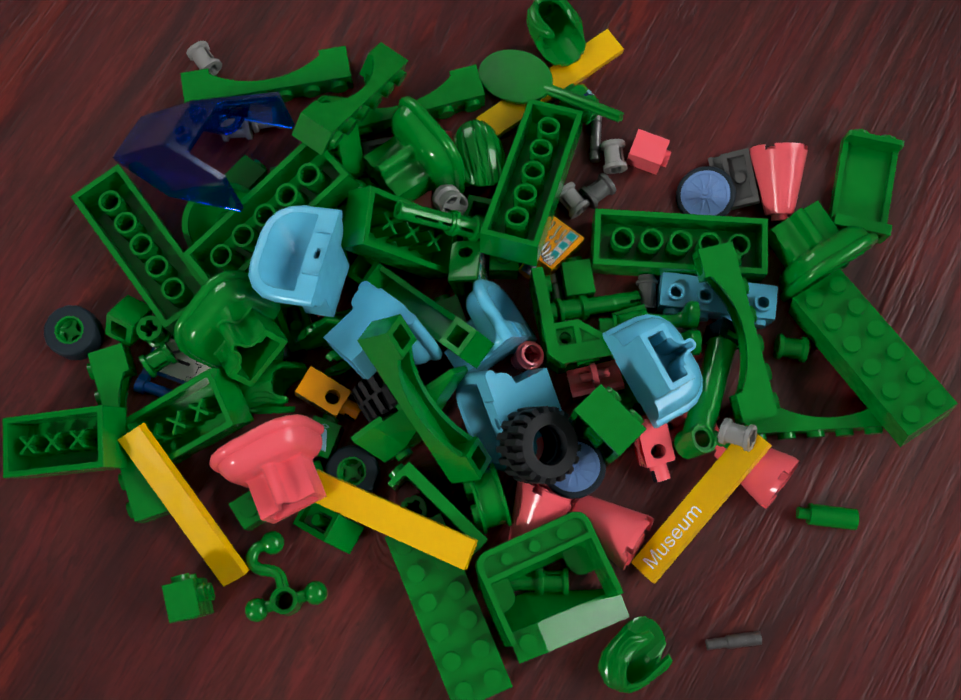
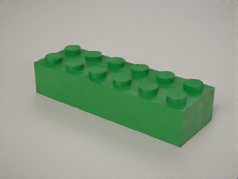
(298, 180)
(531, 183)
(664, 242)
(140, 244)
(871, 357)
(451, 623)

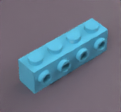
(677, 289)

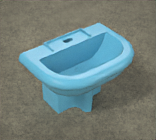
(301, 259)
(371, 305)
(498, 320)
(656, 366)
(490, 397)

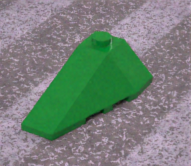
(394, 433)
(558, 619)

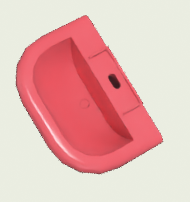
(275, 465)

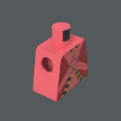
(664, 450)

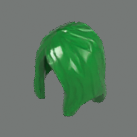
(556, 31)
(480, 152)
(269, 391)
(634, 656)

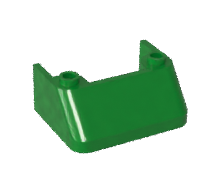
(566, 538)

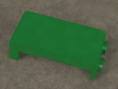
(865, 182)
(409, 473)

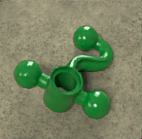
(258, 608)

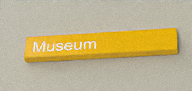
(698, 508)

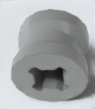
(449, 198)

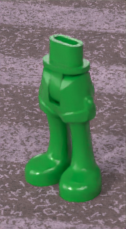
(686, 319)

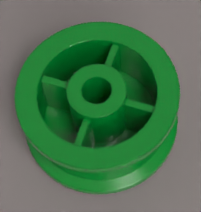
(489, 500)

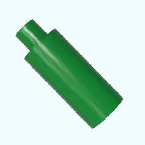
(829, 516)

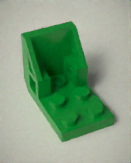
(583, 341)

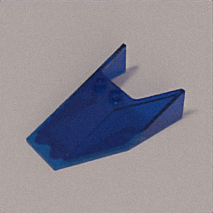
(162, 144)

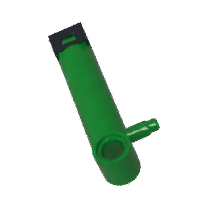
(699, 428)

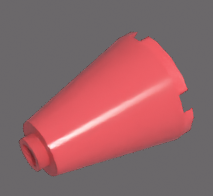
(779, 176)
(768, 475)
(535, 507)
(616, 526)

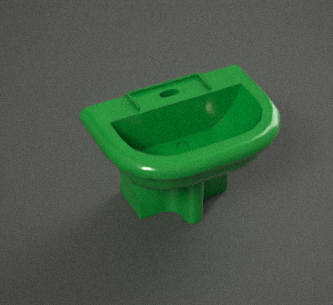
(416, 156)
(814, 248)
(231, 327)

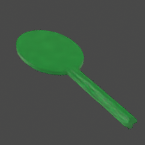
(522, 76)

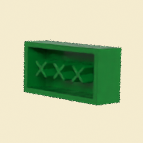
(377, 235)
(195, 414)
(607, 422)
(64, 442)

